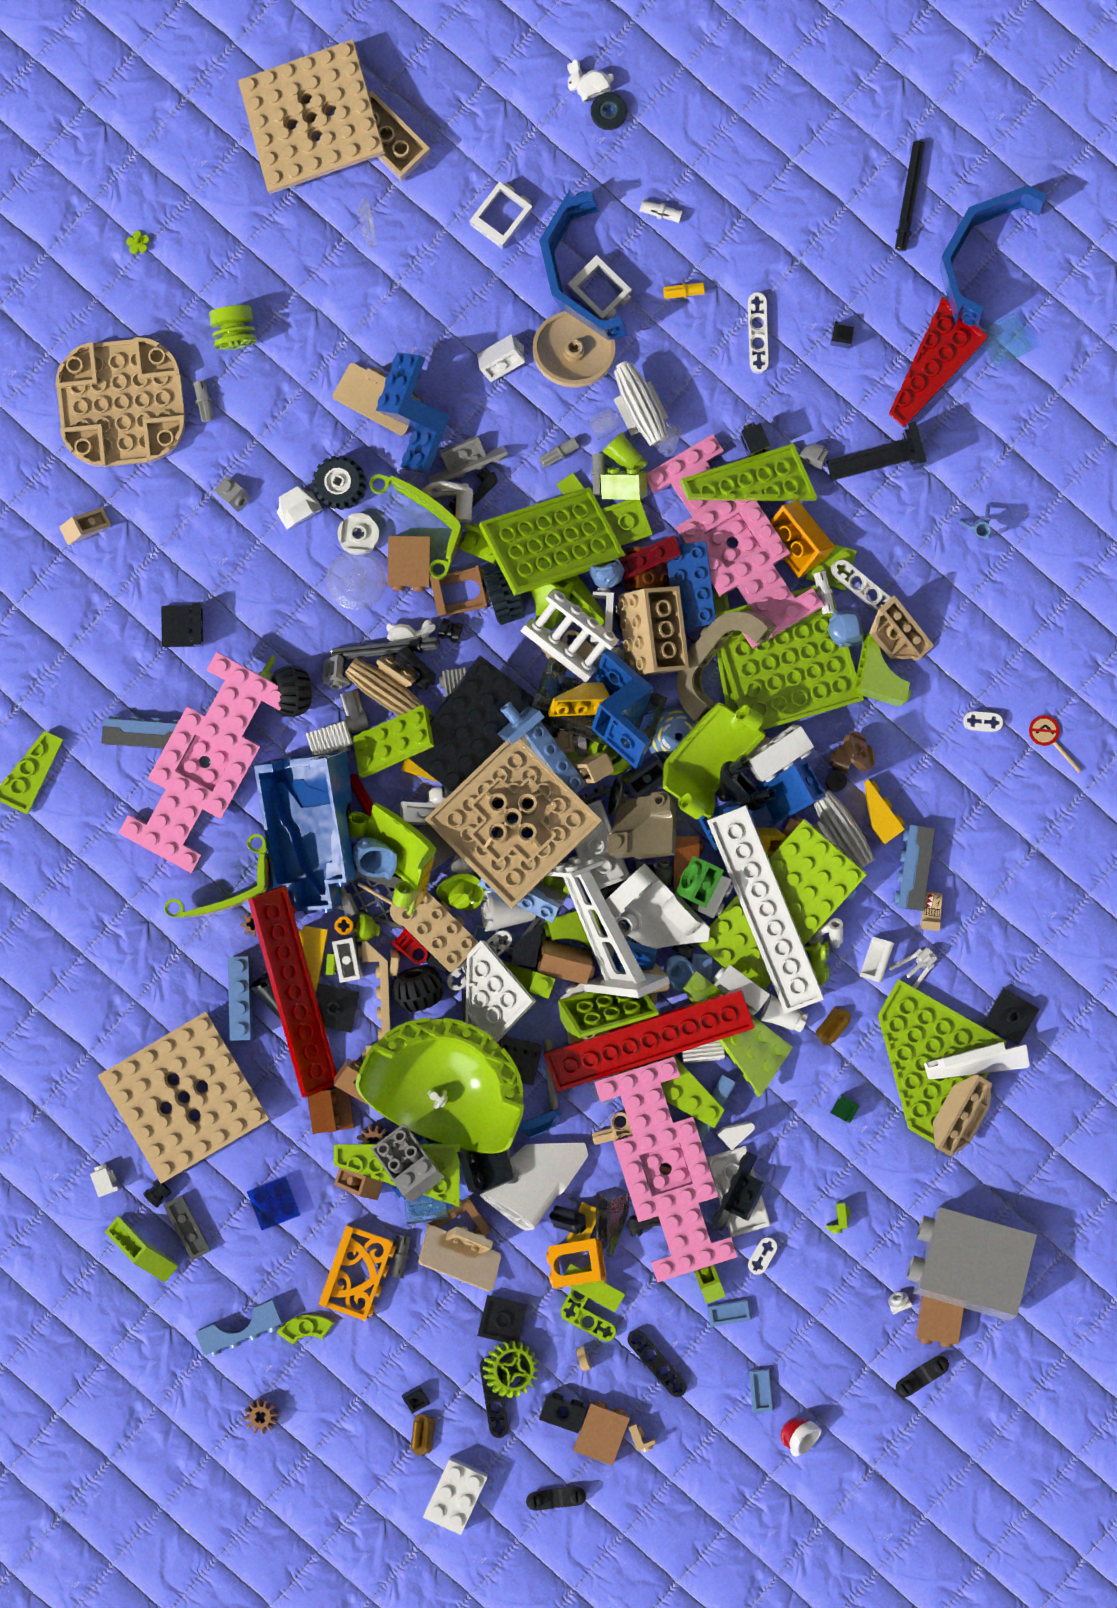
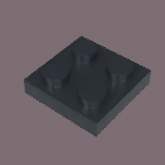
(502, 1319)

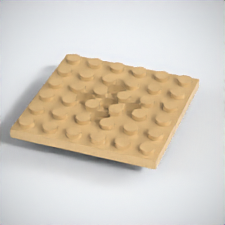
(278, 100)
(512, 862)
(142, 1085)

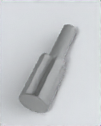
(348, 902)

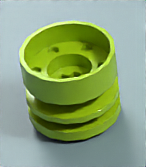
(232, 324)

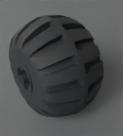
(294, 689)
(417, 988)

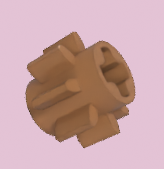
(248, 929)

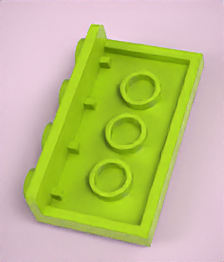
(393, 741)

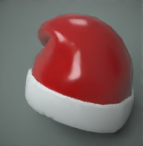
(799, 1435)

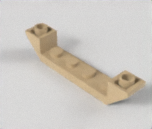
(370, 954)

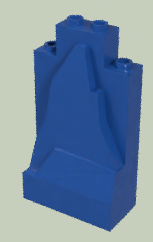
(308, 826)

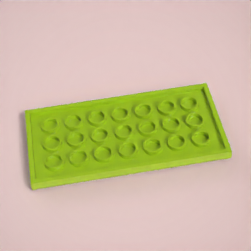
(814, 883)

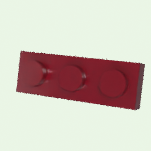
(651, 557)

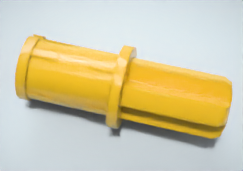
(683, 290)

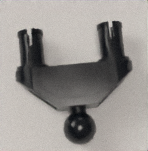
(738, 787)

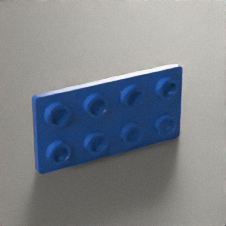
(693, 577)

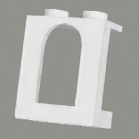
(604, 594)

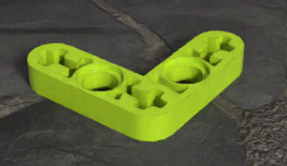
(582, 1312)

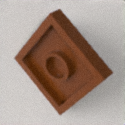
(330, 1111)

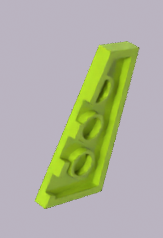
(26, 779)

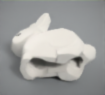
(588, 84)
(404, 632)

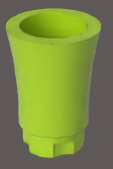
(624, 453)

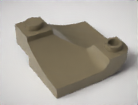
(644, 828)

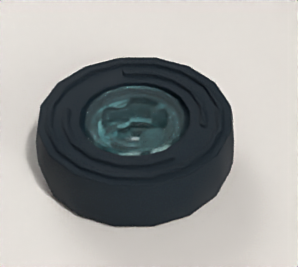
(599, 116)

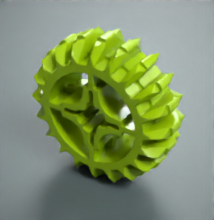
(508, 1376)

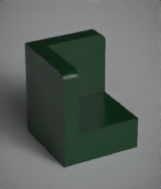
(844, 1109)

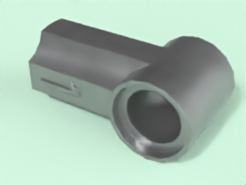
(355, 716)

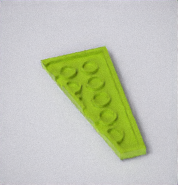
(755, 1051)
(690, 1095)

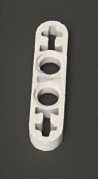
(758, 333)
(866, 584)
(495, 938)

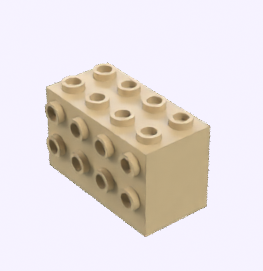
(653, 631)

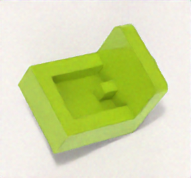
(842, 1214)

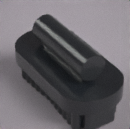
(568, 1220)

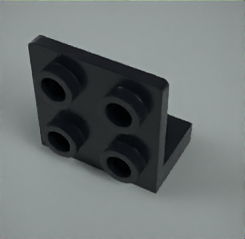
(182, 625)
(524, 1055)
(485, 1170)

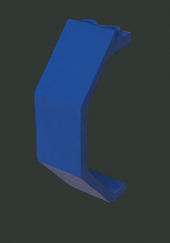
(1024, 197)
(571, 208)
(795, 791)

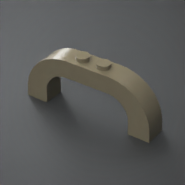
(701, 652)

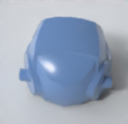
(846, 628)
(374, 858)

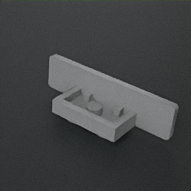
(466, 457)

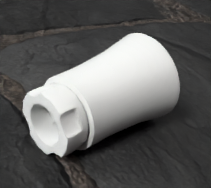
(774, 1013)

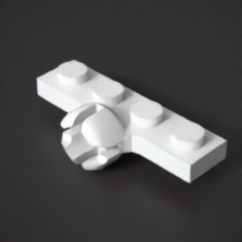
(416, 812)

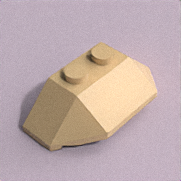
(899, 633)
(961, 1114)

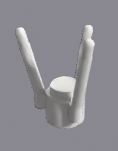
(925, 961)

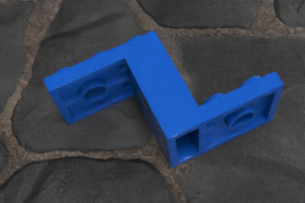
(398, 404)
(623, 707)

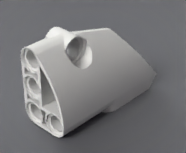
(655, 913)
(540, 1177)

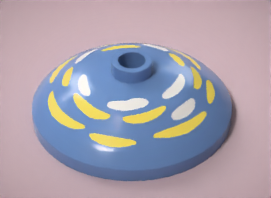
(672, 721)

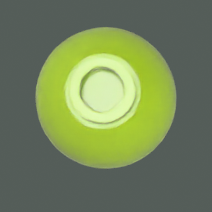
(366, 928)

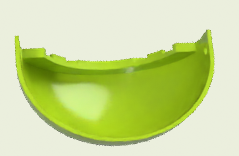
(449, 1056)

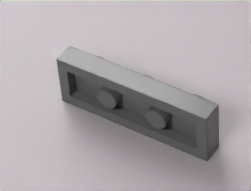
(187, 1227)

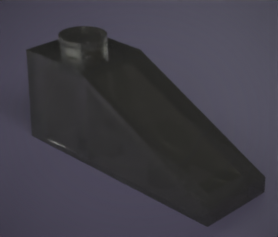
(611, 1214)

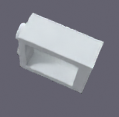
(489, 232)
(584, 274)
(731, 979)

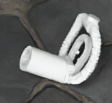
(463, 496)

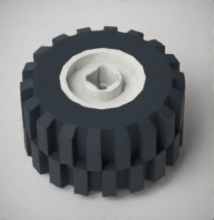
(339, 482)
(504, 603)

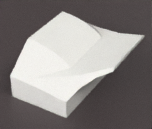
(297, 507)

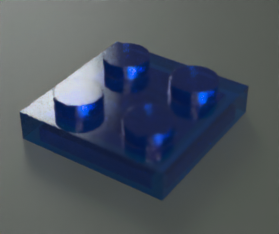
(273, 1203)

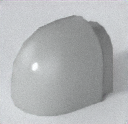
(814, 455)

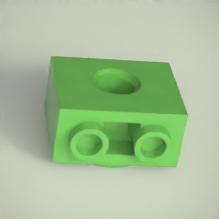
(699, 881)

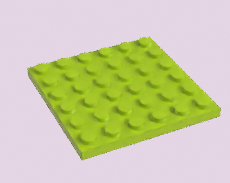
(792, 672)

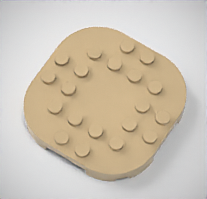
(120, 402)

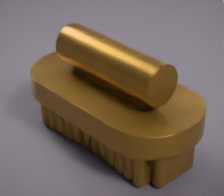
(833, 1025)
(422, 1434)

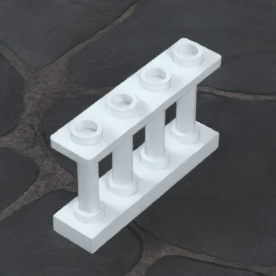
(555, 647)

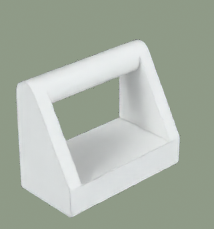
(876, 959)
(736, 1133)

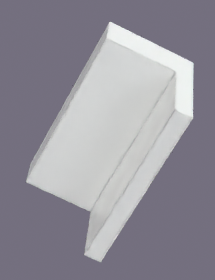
(500, 358)

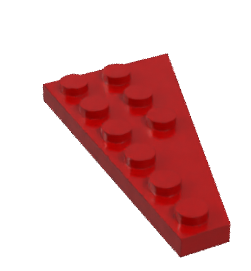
(938, 359)

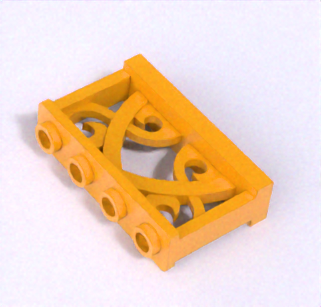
(347, 1245)

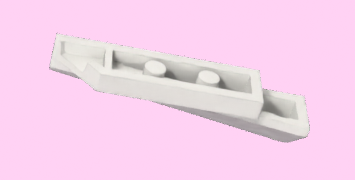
(979, 1060)

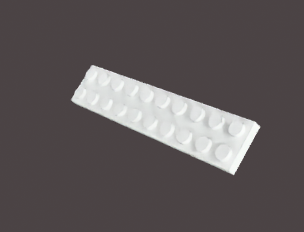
(765, 909)

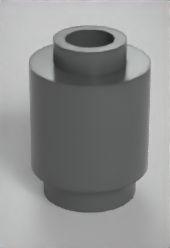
(664, 872)

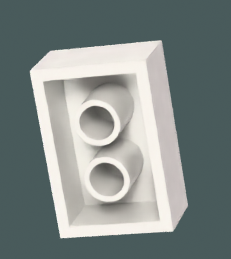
(779, 753)
(455, 1495)

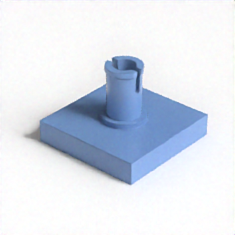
(519, 723)

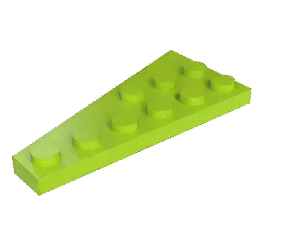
(762, 477)
(362, 1160)

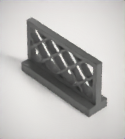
(379, 880)

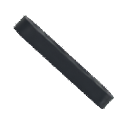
(656, 1363)
(491, 1397)

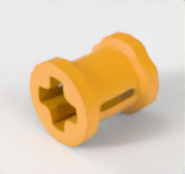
(348, 921)

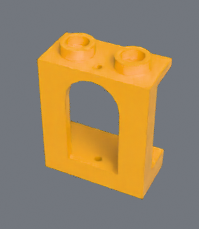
(598, 1271)

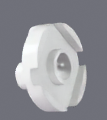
(365, 543)

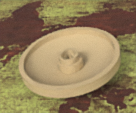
(571, 351)

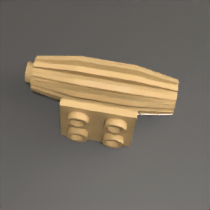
(386, 683)

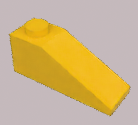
(314, 947)

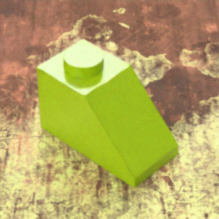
(709, 1284)

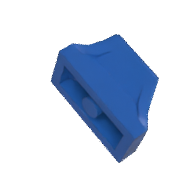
(541, 1123)

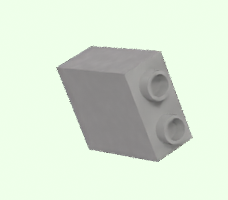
(972, 1263)

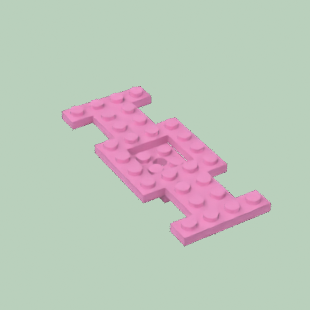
(747, 565)
(191, 785)
(673, 1194)

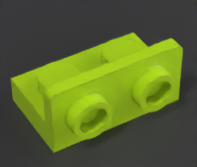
(476, 544)

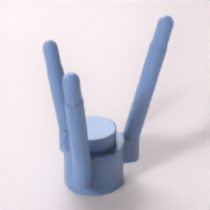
(980, 527)

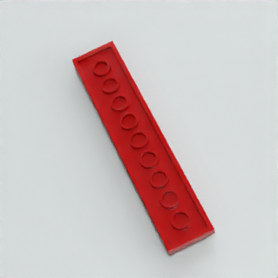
(293, 990)
(649, 1040)

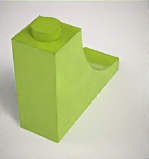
(564, 586)
(876, 679)
(569, 928)
(532, 981)
(140, 1250)

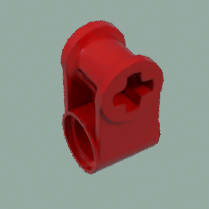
(409, 946)

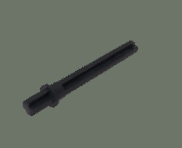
(909, 196)
(386, 648)

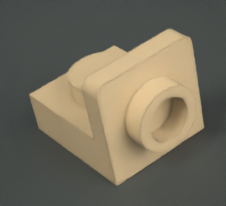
(637, 1436)

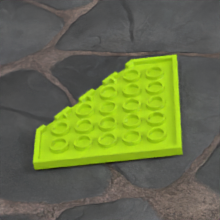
(919, 1032)

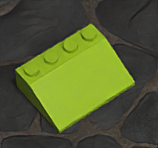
(598, 1012)

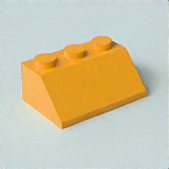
(802, 537)

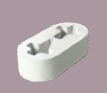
(981, 726)
(766, 1258)

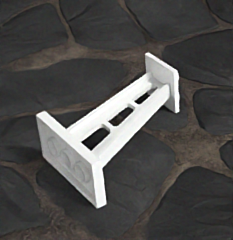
(612, 981)

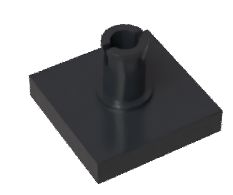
(337, 1007)
(1010, 1016)

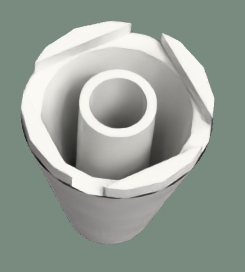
(498, 914)

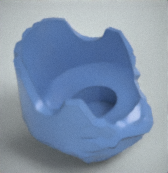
(607, 576)
(678, 971)

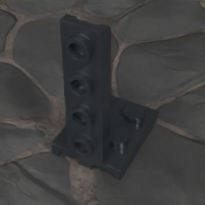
(880, 457)

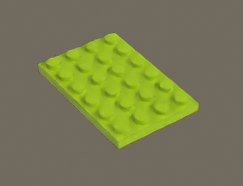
(551, 540)

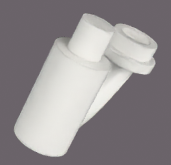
(835, 931)

